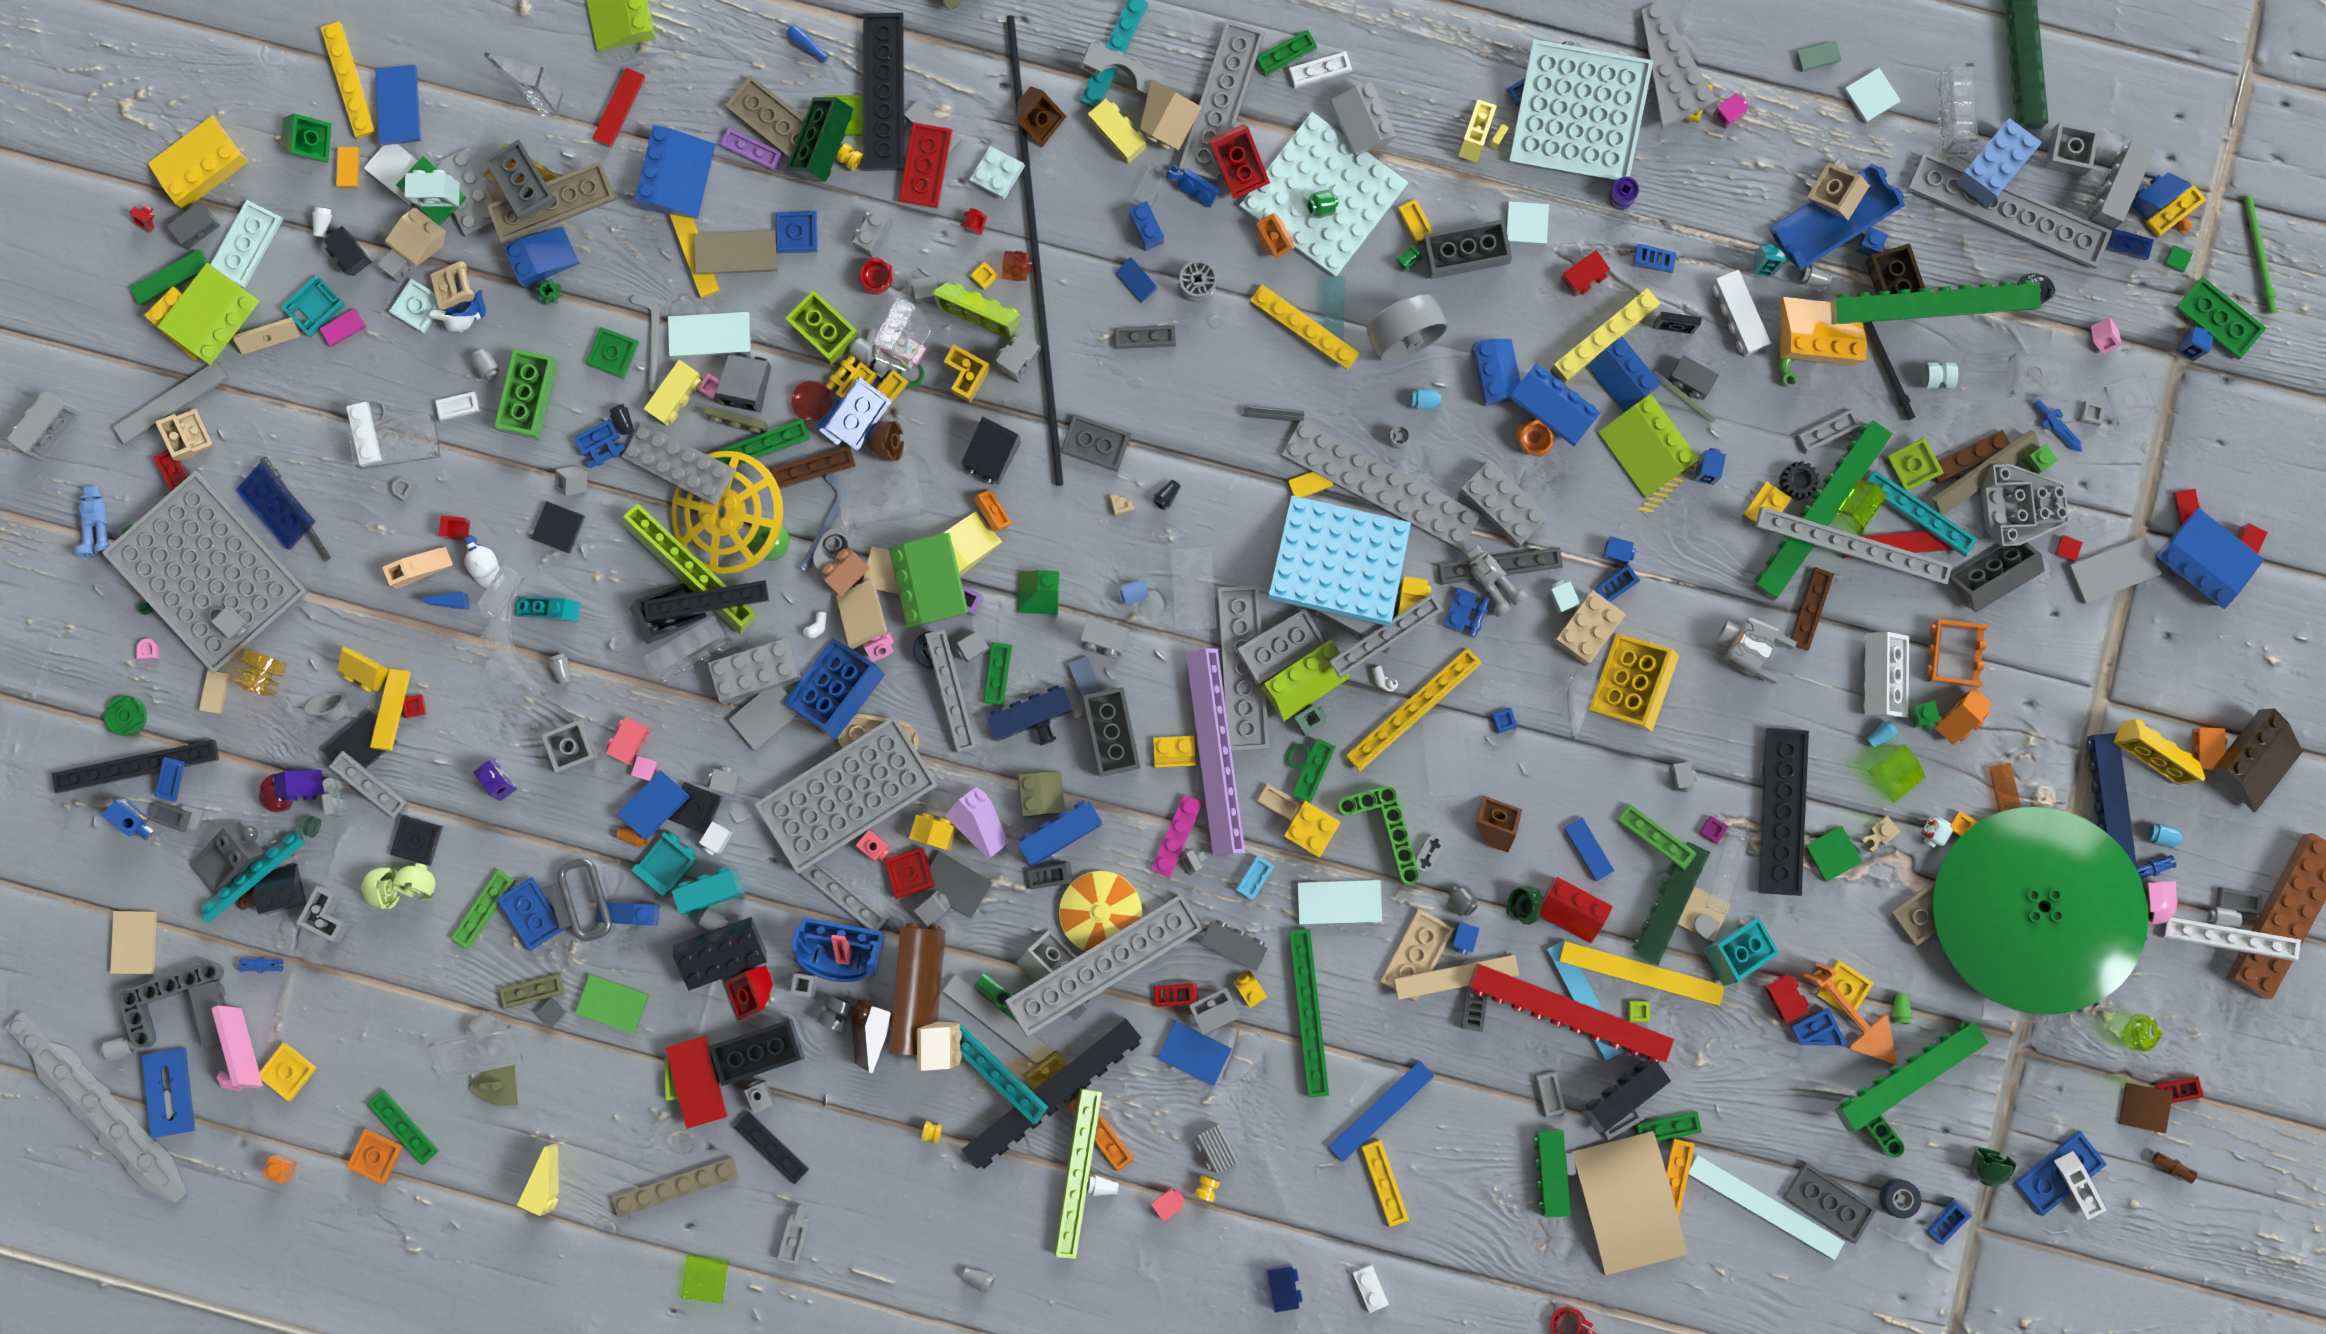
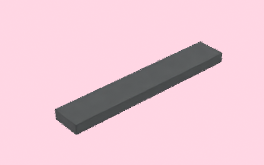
(1511, 564)

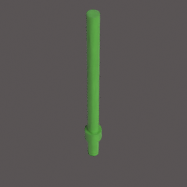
(2267, 292)

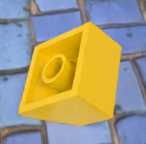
(362, 669)

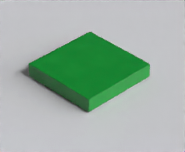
(612, 352)
(1833, 853)

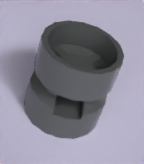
(835, 1013)

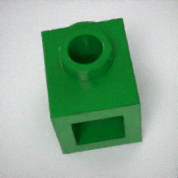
(1924, 715)

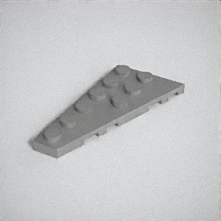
(1675, 75)

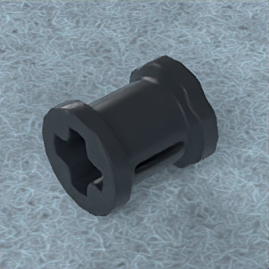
(1044, 733)

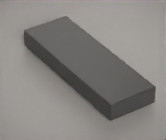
(1145, 337)

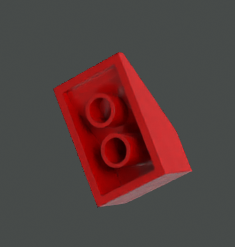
(1239, 161)

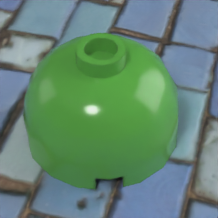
(780, 547)

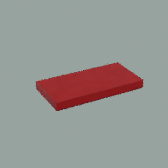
(925, 165)
(696, 1082)

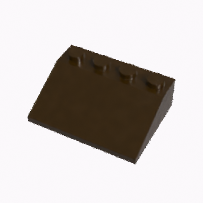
(2259, 757)

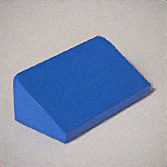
(1136, 279)

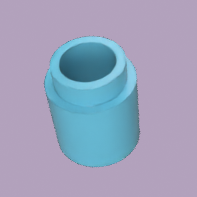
(1426, 399)
(2165, 835)

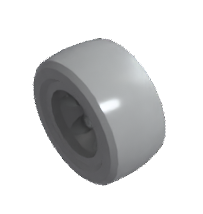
(1406, 327)

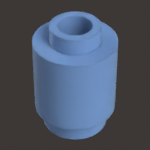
(1133, 592)

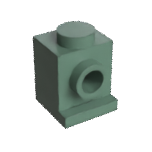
(1304, 725)

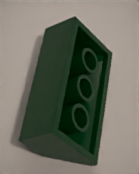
(819, 138)

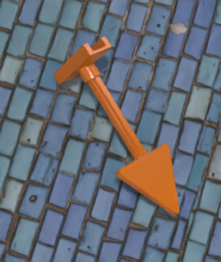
(1876, 1039)

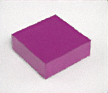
(1713, 829)

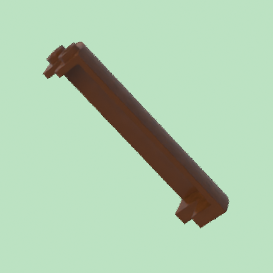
(916, 985)

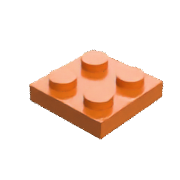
(375, 1156)

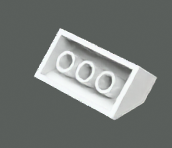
(1886, 675)

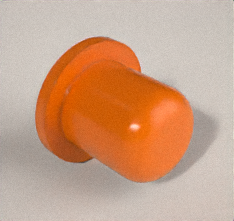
(2184, 225)

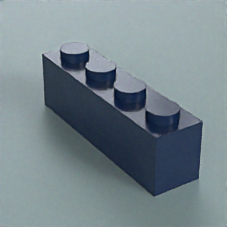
(1029, 713)

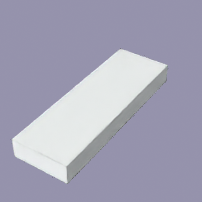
(1320, 69)

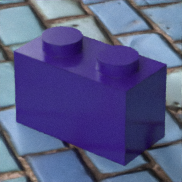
(298, 784)

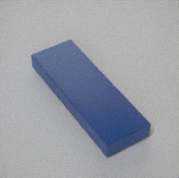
(1589, 849)

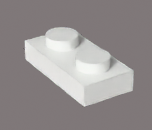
(1370, 1288)

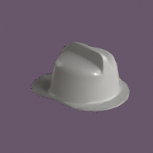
(830, 545)
(329, 706)

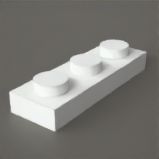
(364, 434)

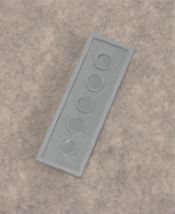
(679, 463)

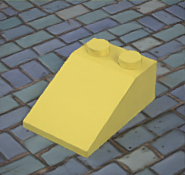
(972, 541)
(543, 1185)

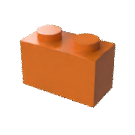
(2208, 746)

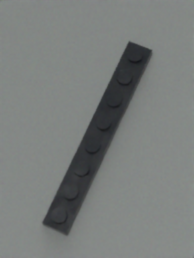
(132, 766)

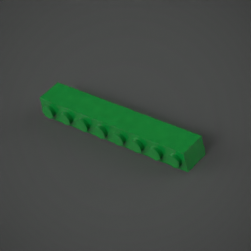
(1910, 1076)

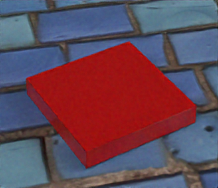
(909, 873)

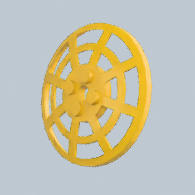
(734, 517)

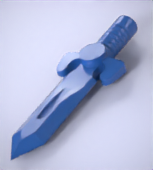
(2058, 425)

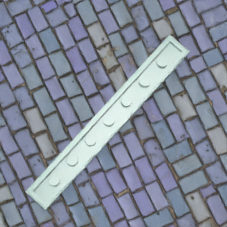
(1766, 1207)

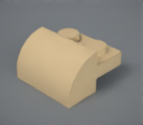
(184, 435)

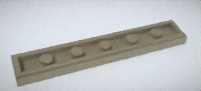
(1974, 480)

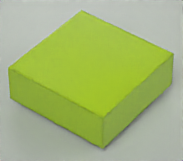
(1639, 1011)

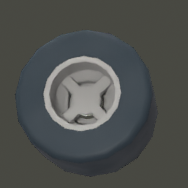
(1907, 1202)

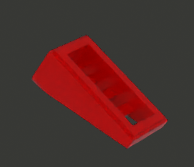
(1193, 988)
(2197, 1087)

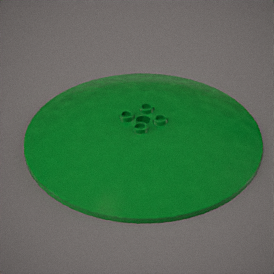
(2011, 949)

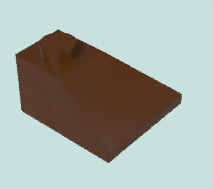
(1038, 115)
(1498, 823)

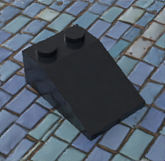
(660, 629)

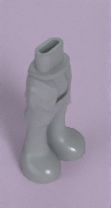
(1487, 571)

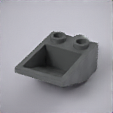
(227, 855)

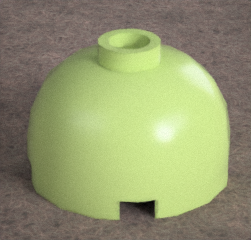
(415, 881)
(378, 888)

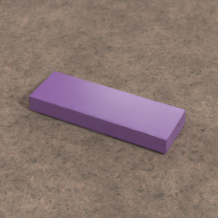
(751, 149)

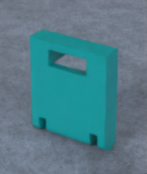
(316, 302)

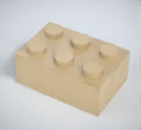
(1589, 628)

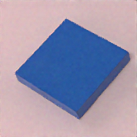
(796, 232)

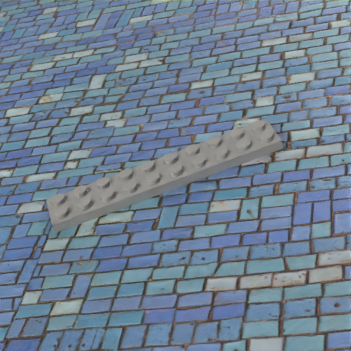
(2013, 213)
(1381, 485)
(1103, 965)

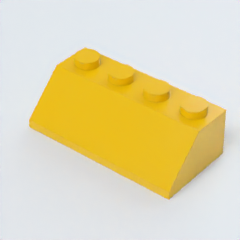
(2158, 753)

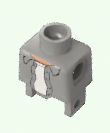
(1751, 645)

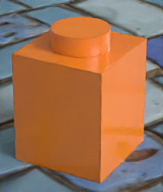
(279, 1169)

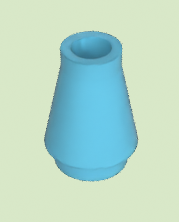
(1884, 733)

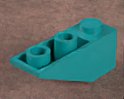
(548, 608)

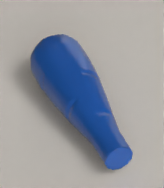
(802, 40)

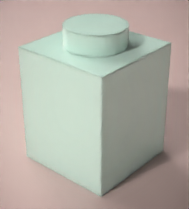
(1564, 596)

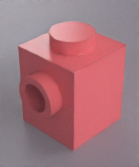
(873, 846)

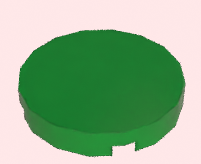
(125, 716)

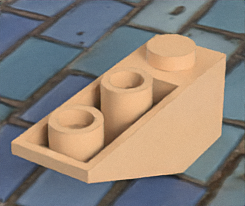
(417, 567)

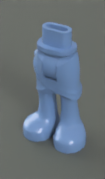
(92, 514)

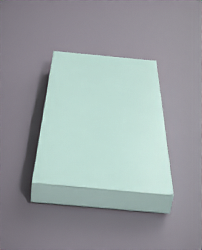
(246, 243)
(709, 334)
(1339, 902)

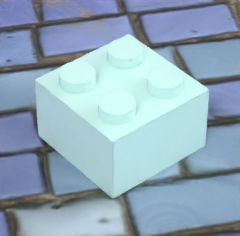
(432, 189)

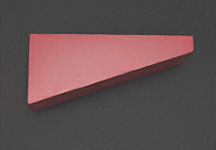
(842, 949)

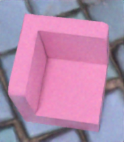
(2106, 335)

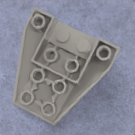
(2021, 504)

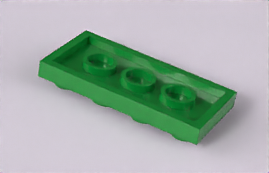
(2221, 317)

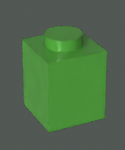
(2040, 459)

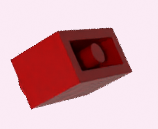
(1586, 273)
(1786, 998)

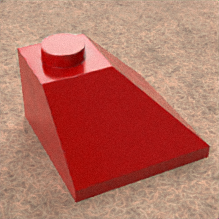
(749, 991)

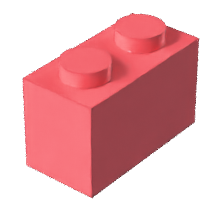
(627, 741)

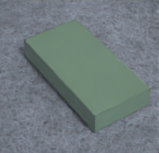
(1818, 56)

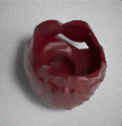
(268, 799)

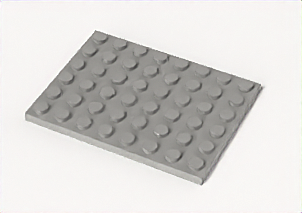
(197, 559)

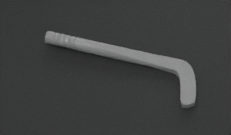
(655, 320)

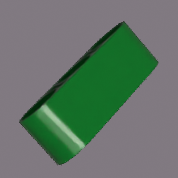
(1887, 1137)

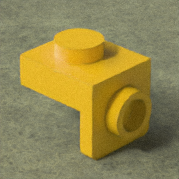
(1249, 988)

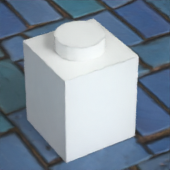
(715, 838)

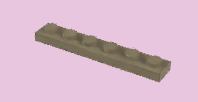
(675, 1187)

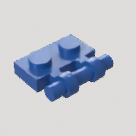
(596, 438)
(1460, 609)

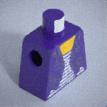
(494, 778)

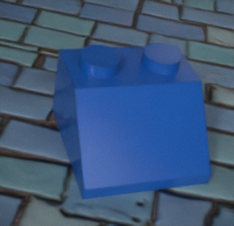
(2159, 194)

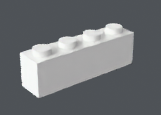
(1741, 313)

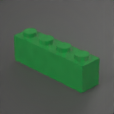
(1552, 1173)

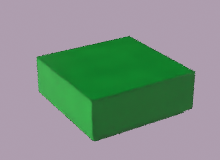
(2178, 258)

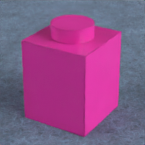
(1731, 110)

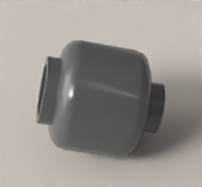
(1462, 901)

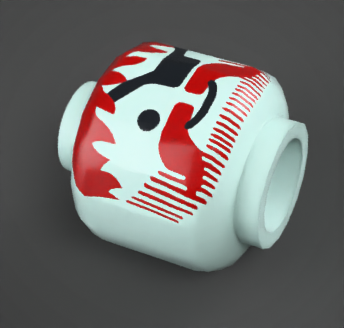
(1936, 831)

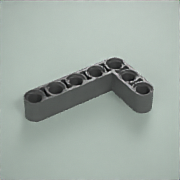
(162, 991)

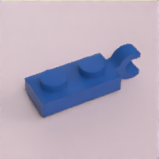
(1194, 185)

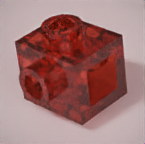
(1016, 265)

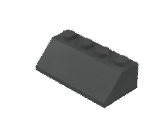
(1996, 574)

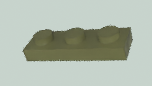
(735, 420)

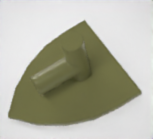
(496, 1086)

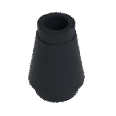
(622, 419)
(1166, 495)

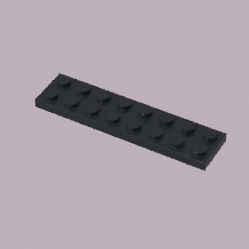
(883, 91)
(1783, 812)

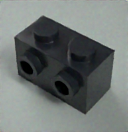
(347, 251)

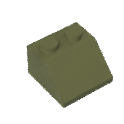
(1041, 794)

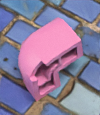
(2161, 901)

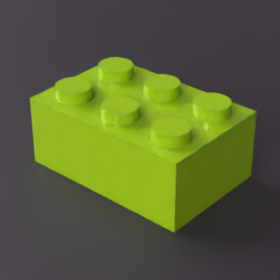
(822, 326)

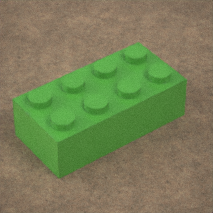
(526, 394)

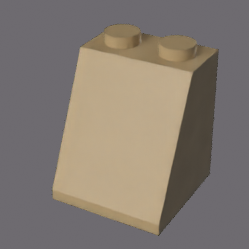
(1168, 116)

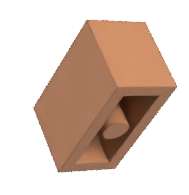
(844, 571)

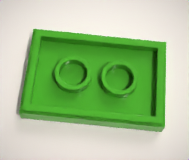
(612, 1004)

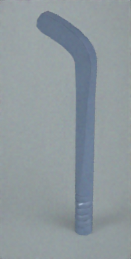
(825, 527)

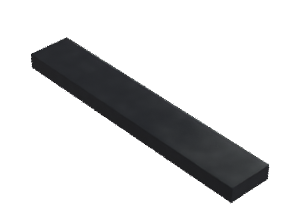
(706, 601)

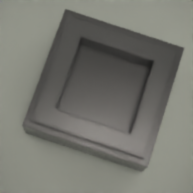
(551, 1012)

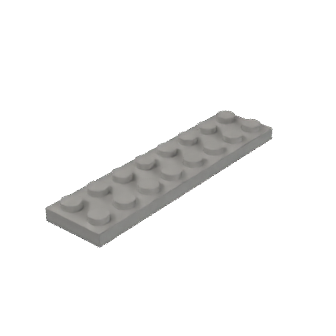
(1222, 96)
(1243, 698)

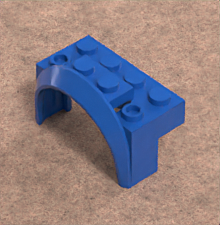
(818, 933)

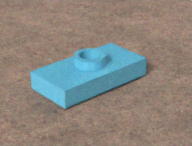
(1255, 877)

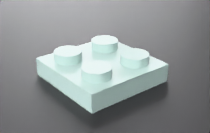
(997, 172)

